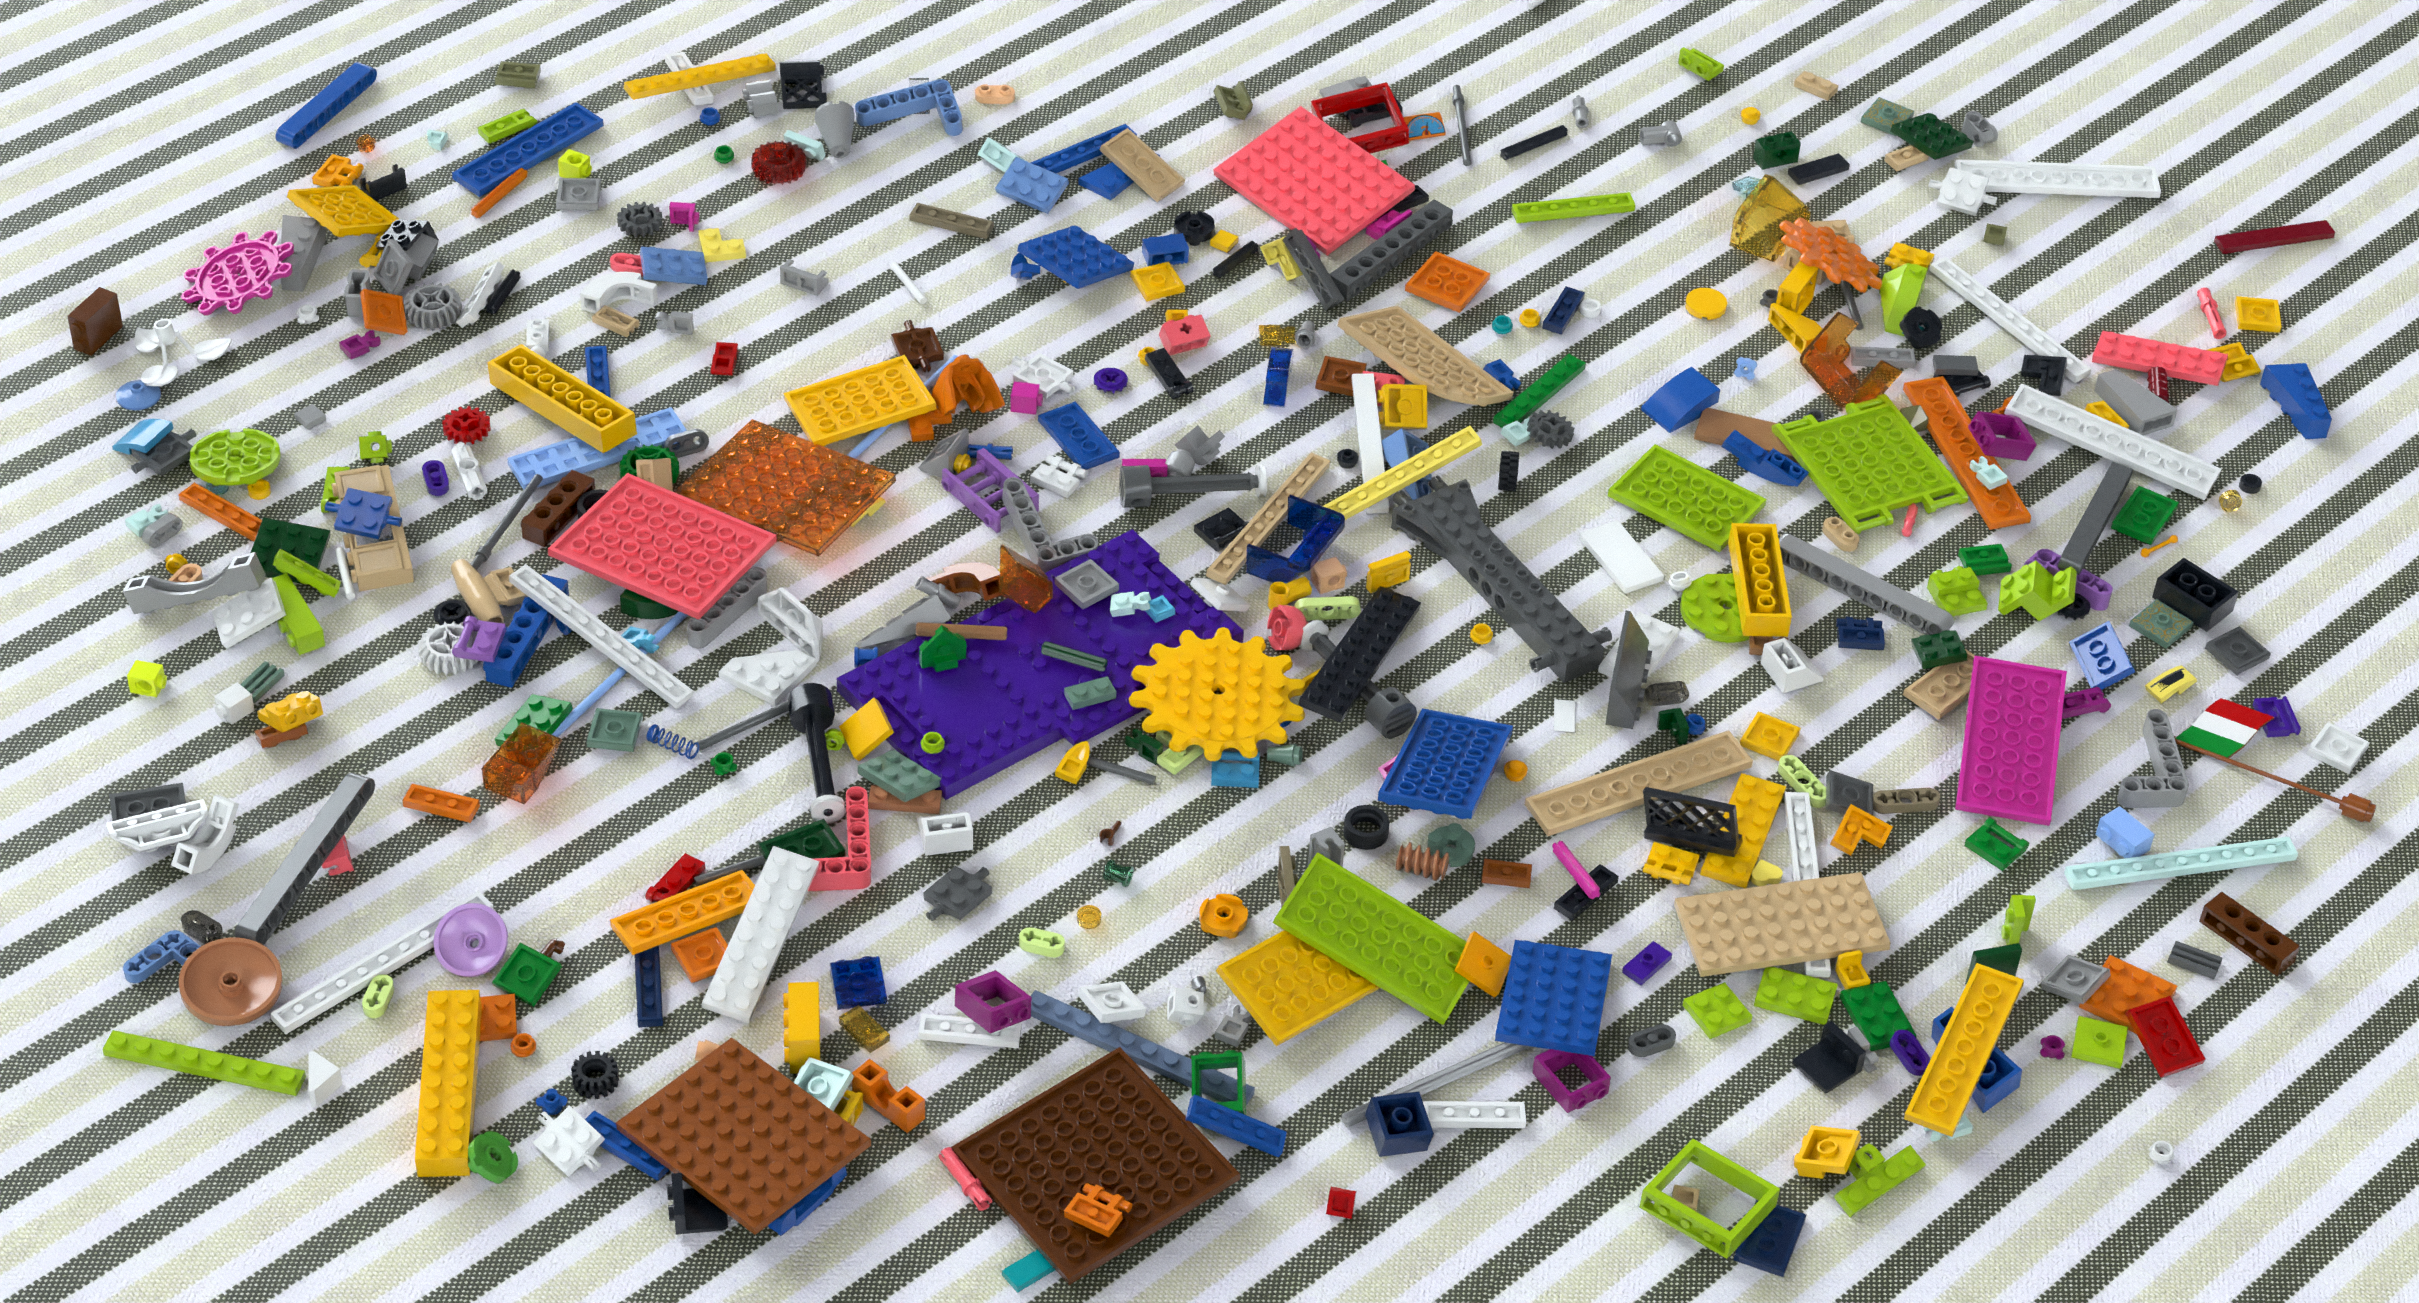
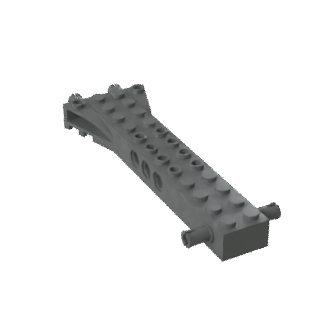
(1454, 530)

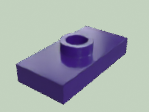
(1647, 963)

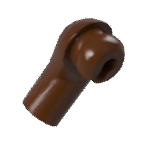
(553, 946)

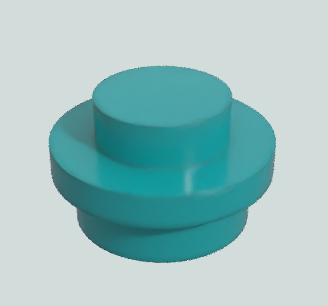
(1502, 324)

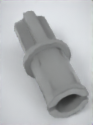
(1580, 112)

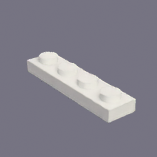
(698, 95)
(481, 292)
(966, 1031)
(1475, 1114)

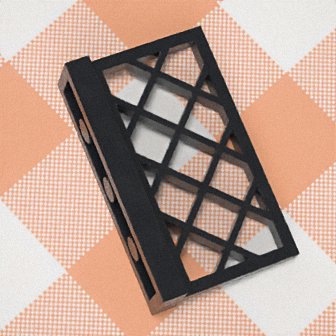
(1689, 834)

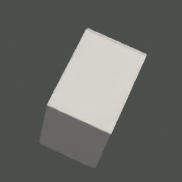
(323, 1079)

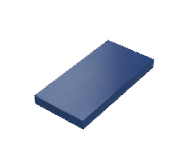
(1078, 436)

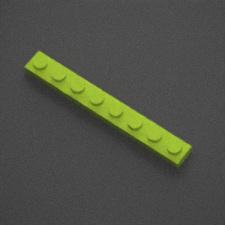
(204, 1063)

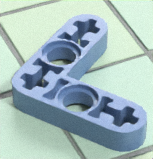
(174, 941)

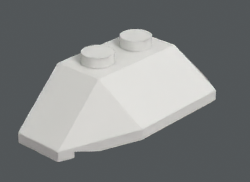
(792, 620)
(160, 827)

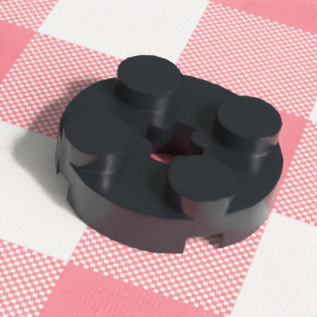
(1195, 227)
(1914, 334)

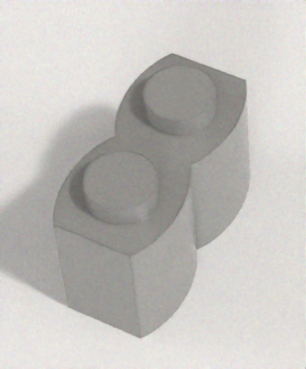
(760, 98)
(357, 281)

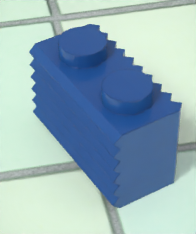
(1166, 248)

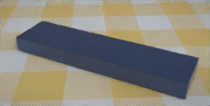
(648, 988)

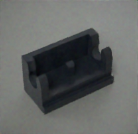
(385, 185)

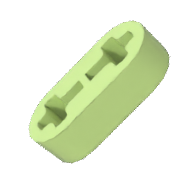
(1041, 942)
(373, 995)

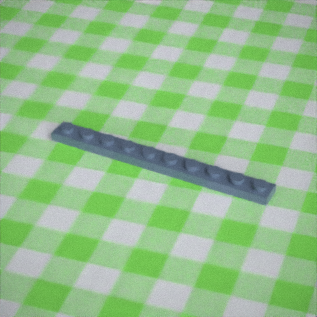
(1137, 1048)

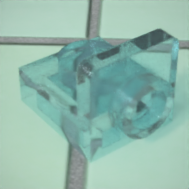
(1745, 185)

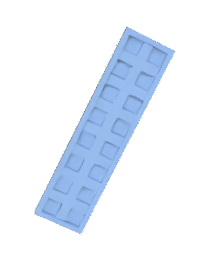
(560, 458)

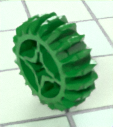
(628, 461)

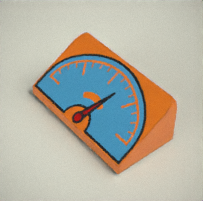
(1425, 126)

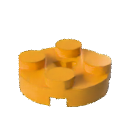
(1223, 926)

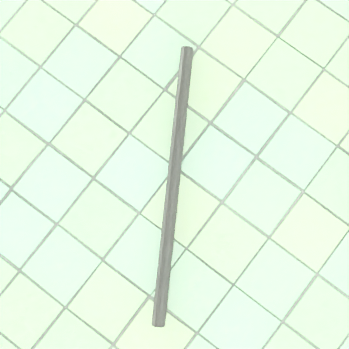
(1443, 1077)

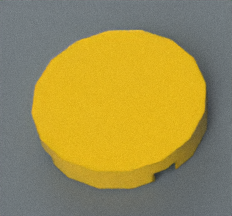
(1706, 303)

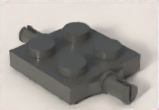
(166, 454)
(957, 893)

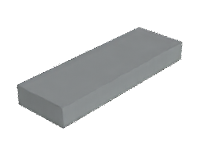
(1873, 355)

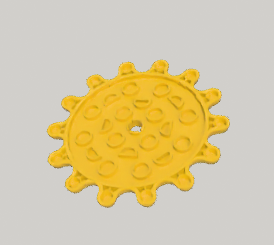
(1184, 703)

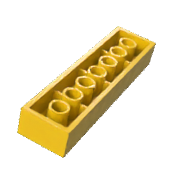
(562, 398)
(448, 1083)

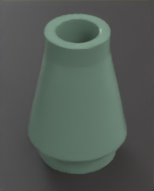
(1286, 754)

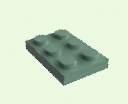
(899, 775)

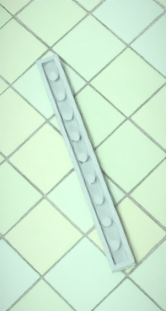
(2180, 863)

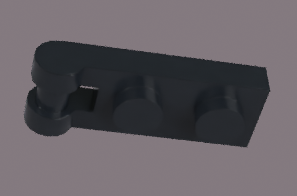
(1368, 113)
(1168, 373)

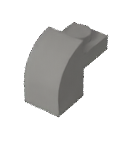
(1200, 446)

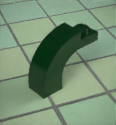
(643, 607)

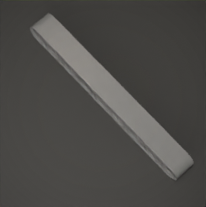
(1863, 586)

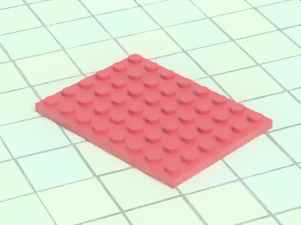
(1314, 180)
(662, 545)

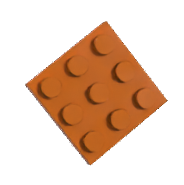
(1447, 282)
(2125, 990)

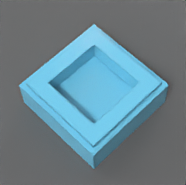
(1160, 609)

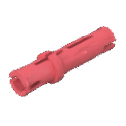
(2209, 307)
(970, 1186)

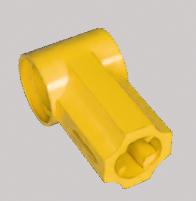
(1284, 593)

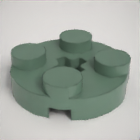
(1456, 836)

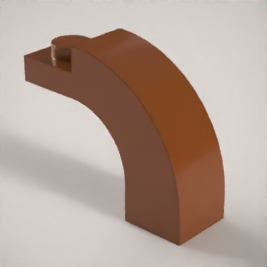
(970, 578)

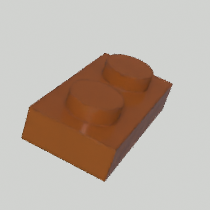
(271, 737)
(1506, 873)

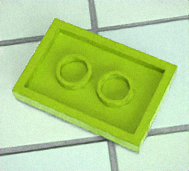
(1796, 995)

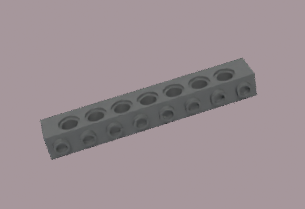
(1392, 249)

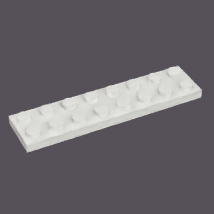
(760, 934)

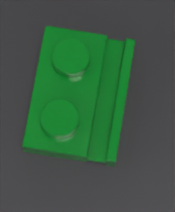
(1985, 559)

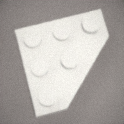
(768, 675)

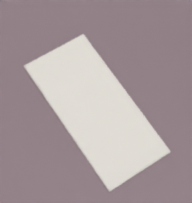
(1564, 715)

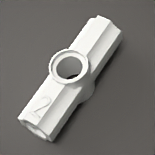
(469, 471)

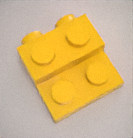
(1402, 406)
(291, 711)
(1826, 1151)

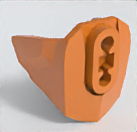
(969, 381)

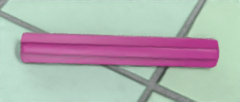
(1576, 870)

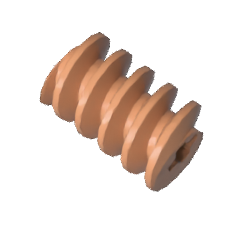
(1422, 862)

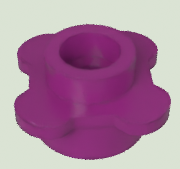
(2052, 1047)

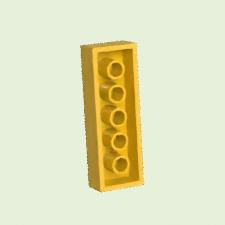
(1759, 580)

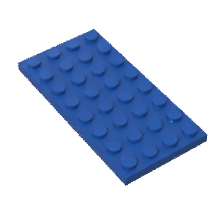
(1445, 764)

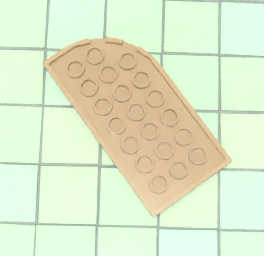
(1423, 356)

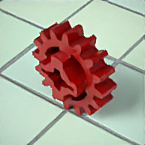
(466, 425)

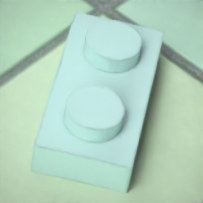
(811, 148)

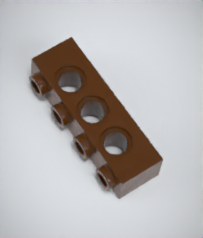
(556, 509)
(2249, 933)

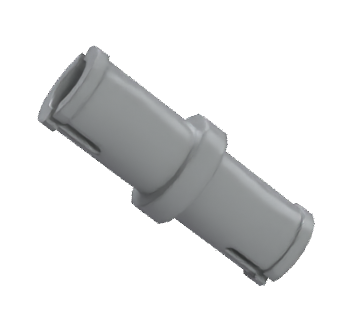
(938, 589)

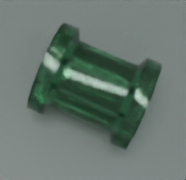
(1118, 873)

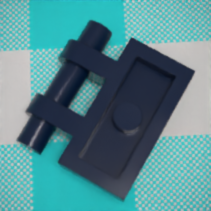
(1860, 633)

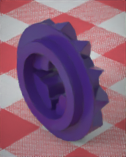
(1110, 374)

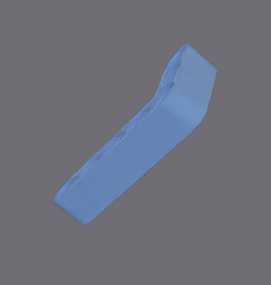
(913, 100)

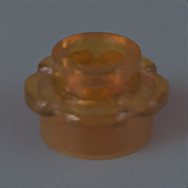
(366, 143)

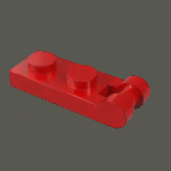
(676, 879)

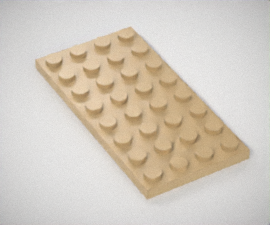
(1781, 924)

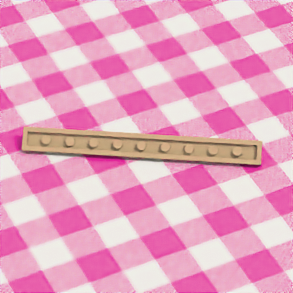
(1267, 518)

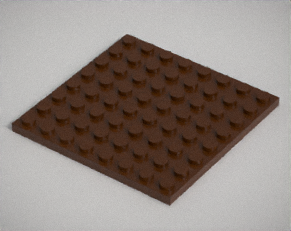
(1101, 1130)

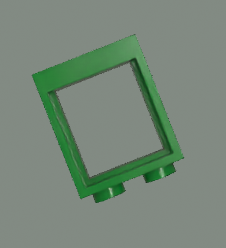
(1228, 1059)

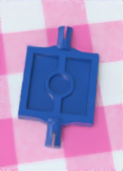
(363, 513)

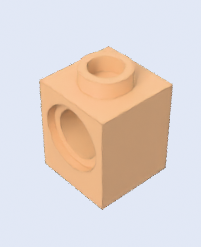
(1328, 575)

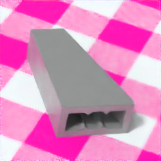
(2134, 403)

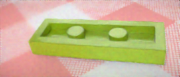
(306, 573)

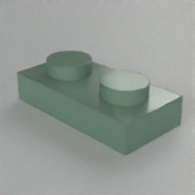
(1090, 693)

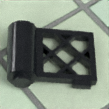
(800, 74)

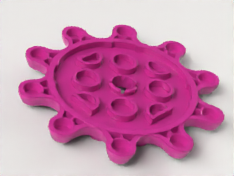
(218, 278)

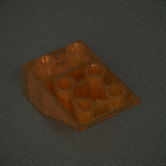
(1023, 581)
(520, 763)

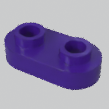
(435, 478)
(1912, 1054)

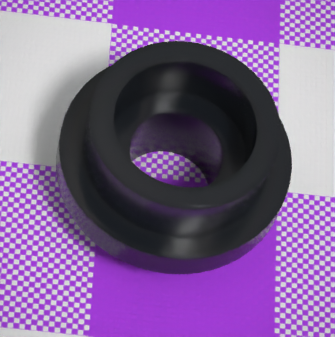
(1347, 458)

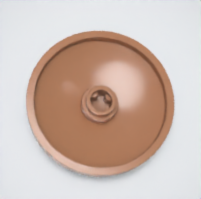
(230, 981)

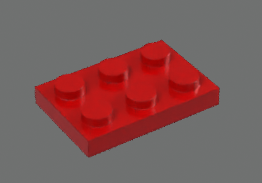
(2165, 1036)

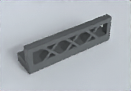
(1313, 269)

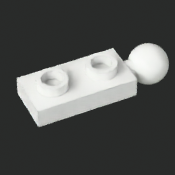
(538, 336)

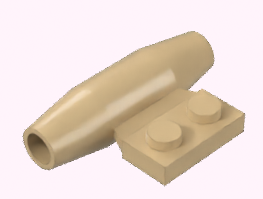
(486, 593)

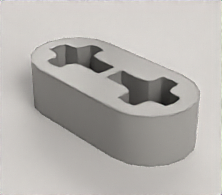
(162, 530)

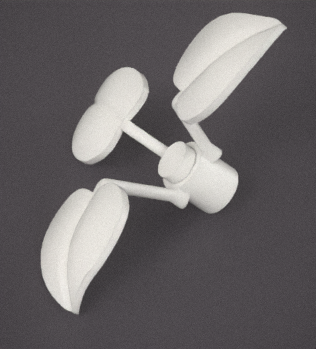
(163, 335)

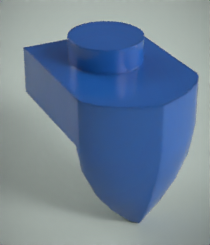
(1022, 269)

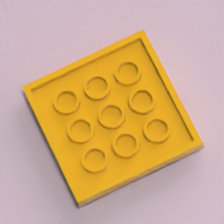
(343, 210)

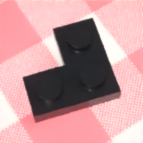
(2049, 369)

